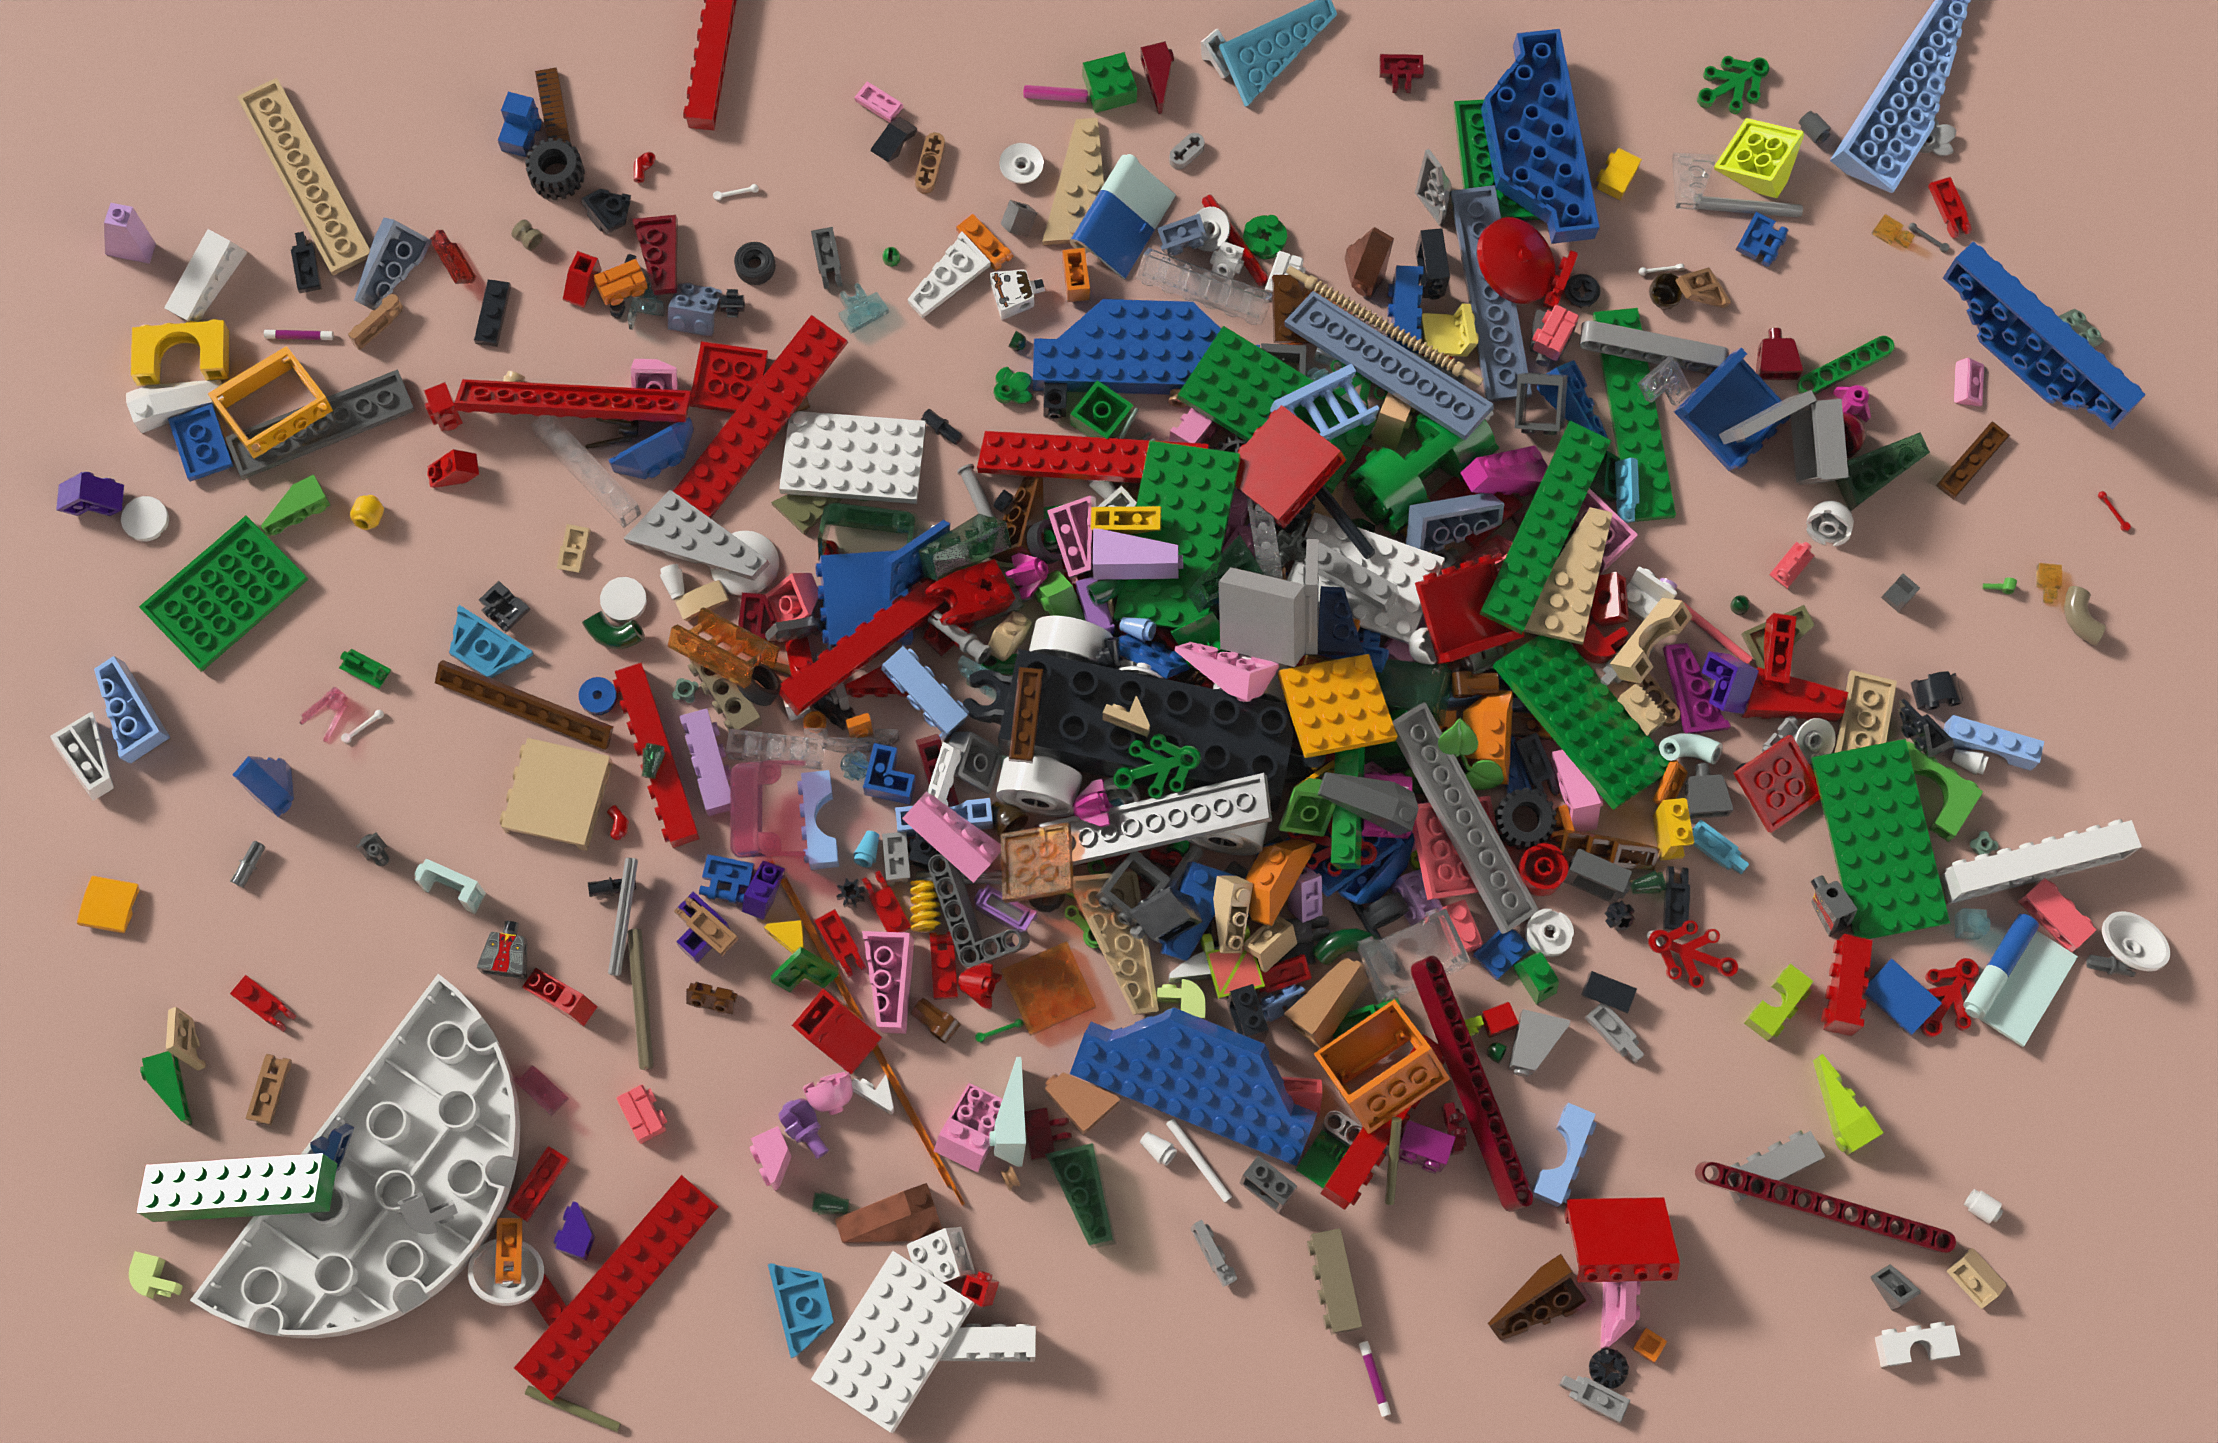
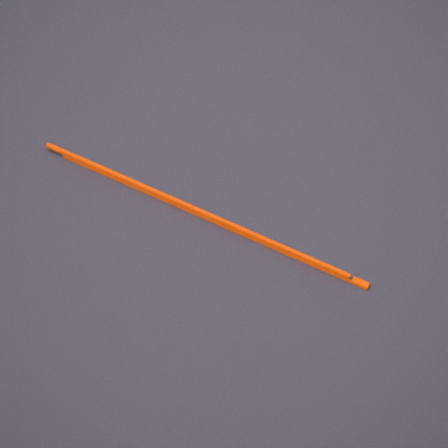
(877, 1051)

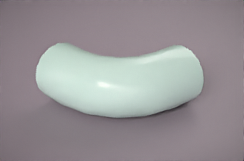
(1691, 746)

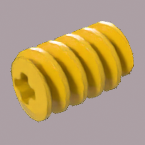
(924, 906)

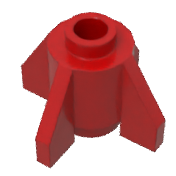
(979, 983)

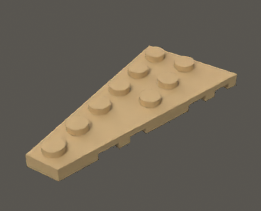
(1078, 182)
(1570, 588)
(1125, 955)

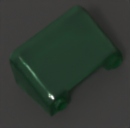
(1413, 683)

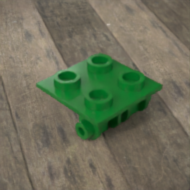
(1202, 631)
(1322, 1158)

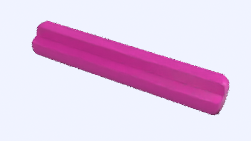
(1055, 93)

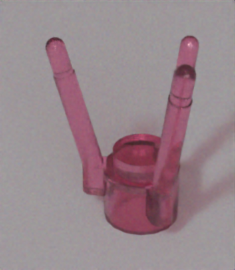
(333, 700)

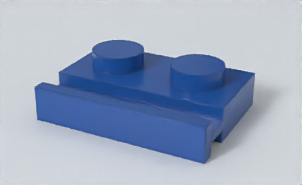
(1501, 952)

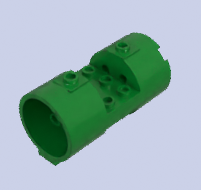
(1390, 484)

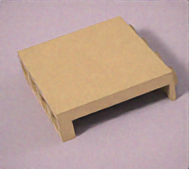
(556, 793)

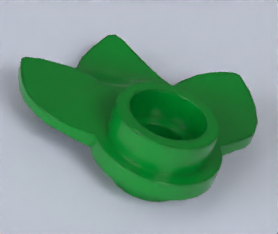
(1014, 385)

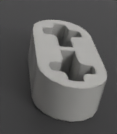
(1183, 147)

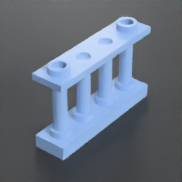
(1324, 387)

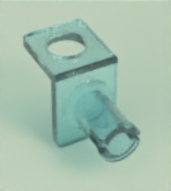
(645, 305)

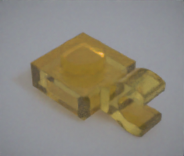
(1891, 230)
(2050, 579)

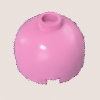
(830, 1093)

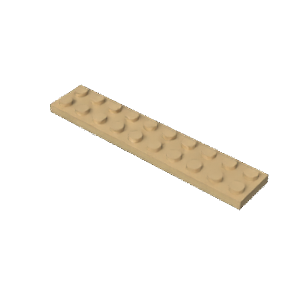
(304, 176)

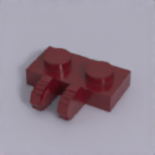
(1401, 66)
(1452, 1118)
(1039, 1132)

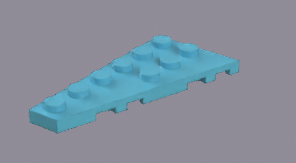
(1266, 50)

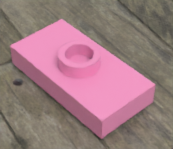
(878, 102)

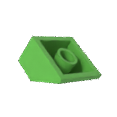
(1307, 810)

